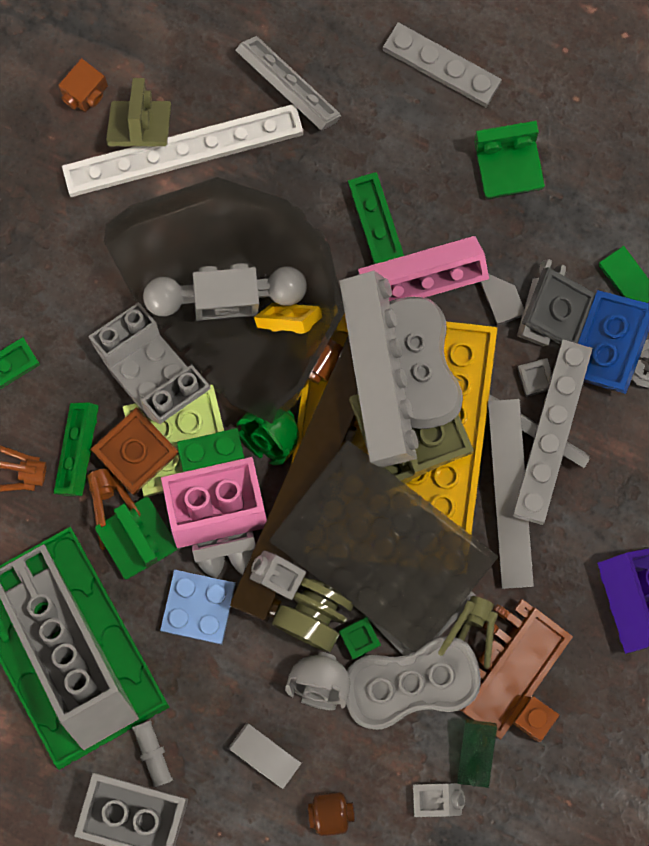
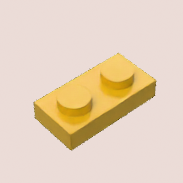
(288, 318)

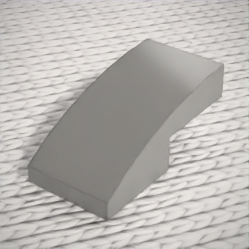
(264, 755)

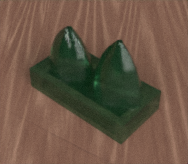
(477, 753)

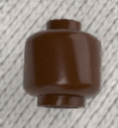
(330, 814)

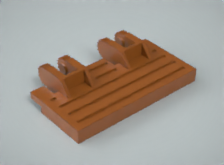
(517, 667)

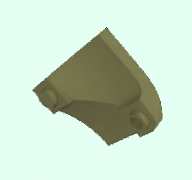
(435, 448)

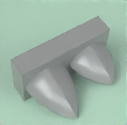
(211, 553)

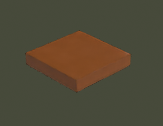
(135, 451)

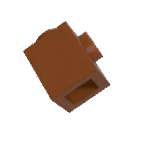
(83, 86)

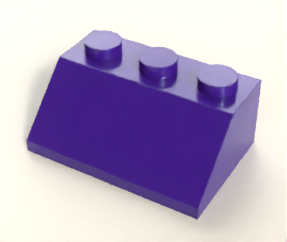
(628, 593)

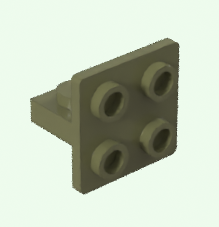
(139, 120)

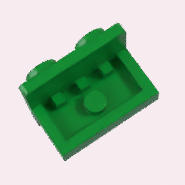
(136, 540)

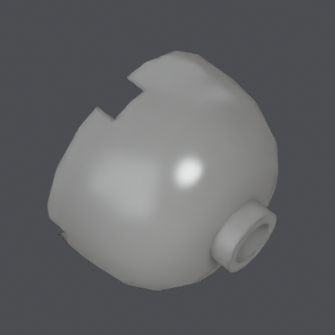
(319, 681)

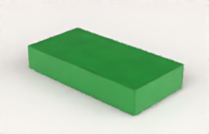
(626, 275)

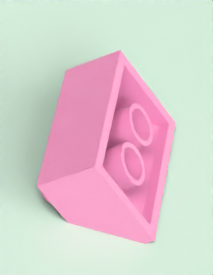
(214, 502)

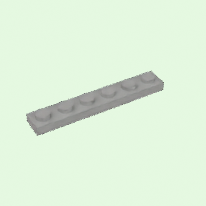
(552, 432)

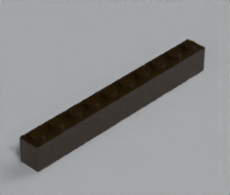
(325, 435)

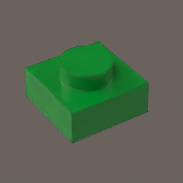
(359, 638)

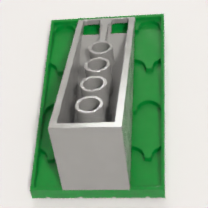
(70, 651)

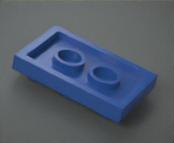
(617, 334)

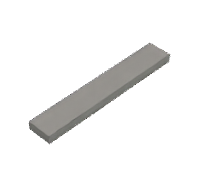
(508, 477)

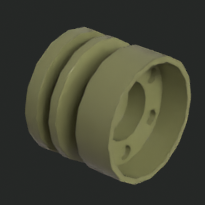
(312, 615)

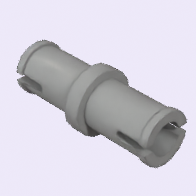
(152, 753)

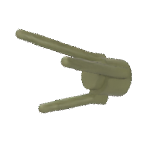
(475, 613)

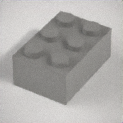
(129, 814)

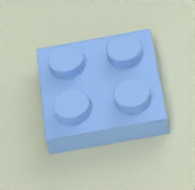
(198, 607)

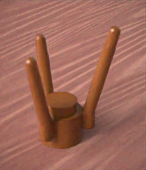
(31, 471)
(101, 488)

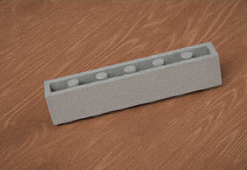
(378, 369)

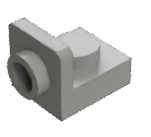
(277, 574)
(438, 800)

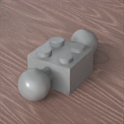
(225, 292)

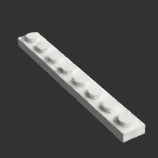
(183, 150)

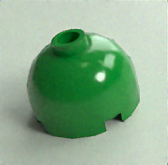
(273, 440)

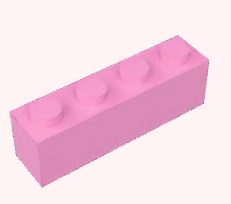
(434, 269)

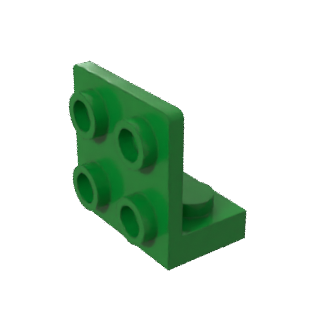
(509, 159)

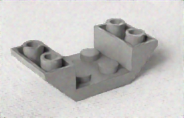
(147, 365)

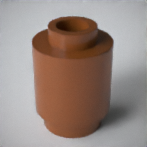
(327, 363)

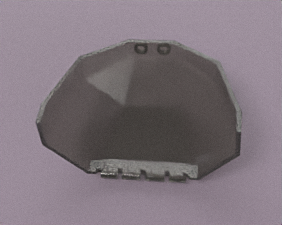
(221, 227)

